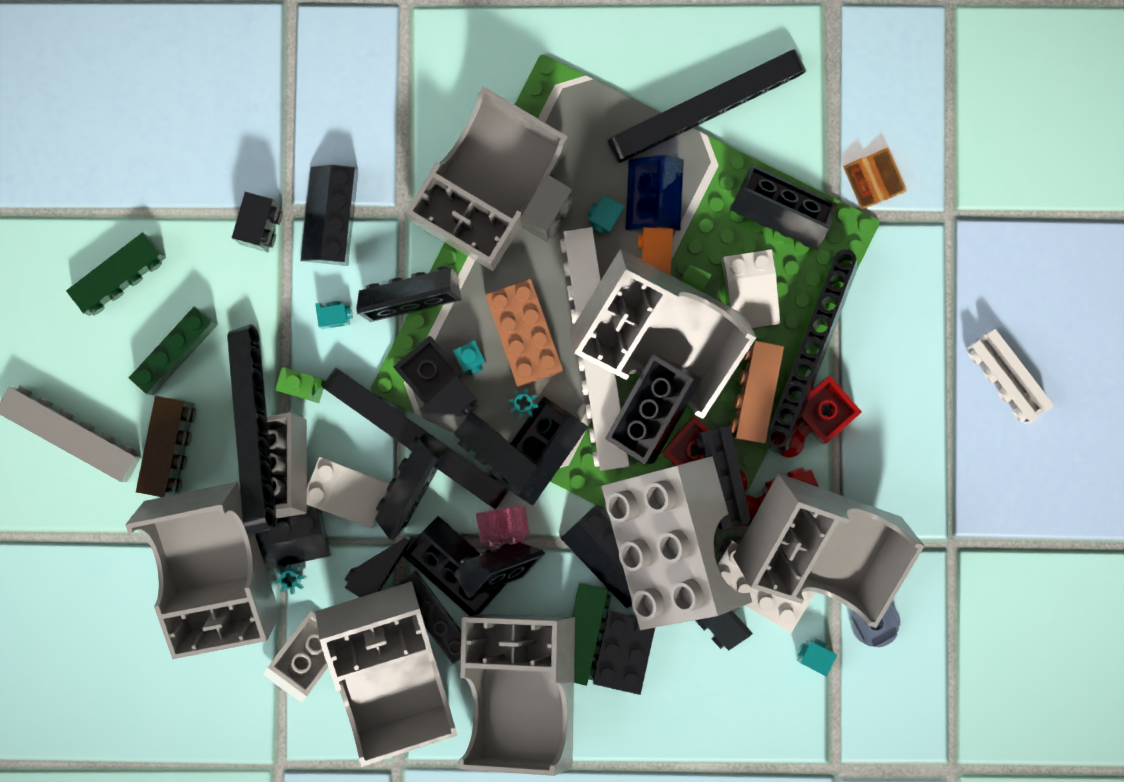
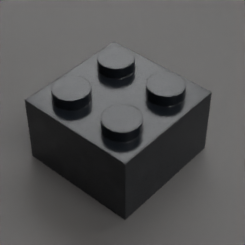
(257, 222)
(427, 369)

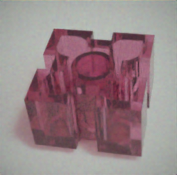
(503, 524)

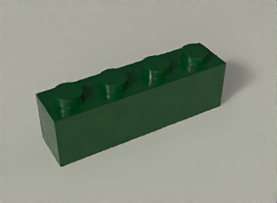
(116, 274)
(173, 351)
(588, 614)

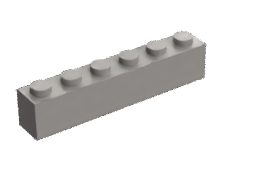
(68, 434)

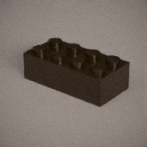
(166, 447)

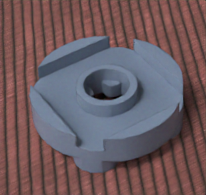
(877, 637)

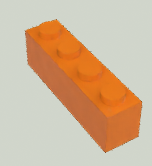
(657, 247)

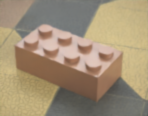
(524, 333)
(757, 392)

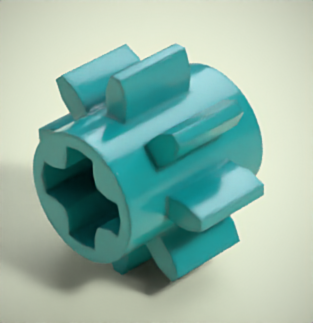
(529, 399)
(287, 585)

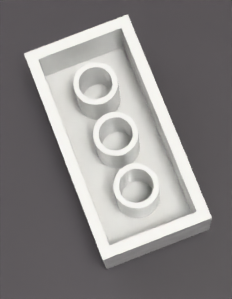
(774, 608)

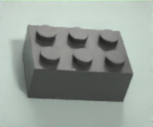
(547, 207)

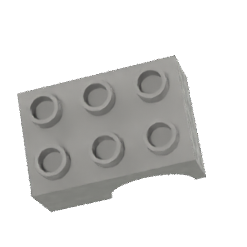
(487, 179)
(651, 312)
(667, 543)
(827, 546)
(208, 570)
(385, 673)
(520, 692)

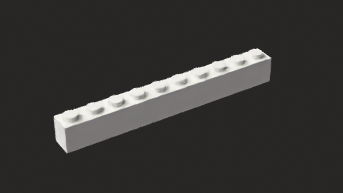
(599, 382)

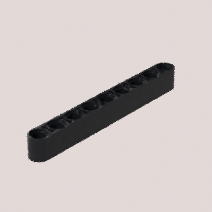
(706, 106)
(812, 339)
(251, 430)
(405, 431)

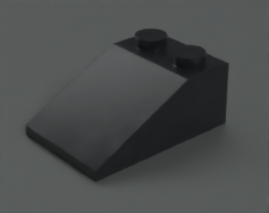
(374, 573)

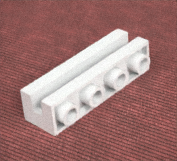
(1009, 376)

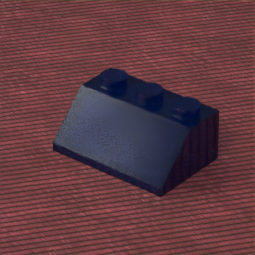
(654, 193)

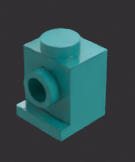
(333, 314)

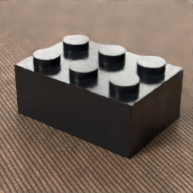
(623, 653)

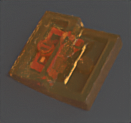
(875, 178)

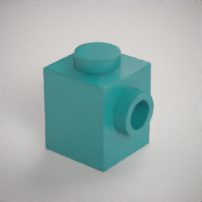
(604, 215)
(470, 358)
(816, 656)

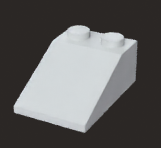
(752, 287)
(345, 492)
(299, 661)

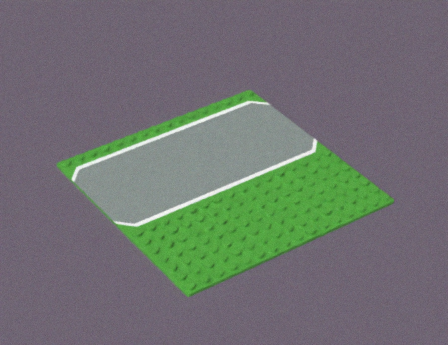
(708, 232)

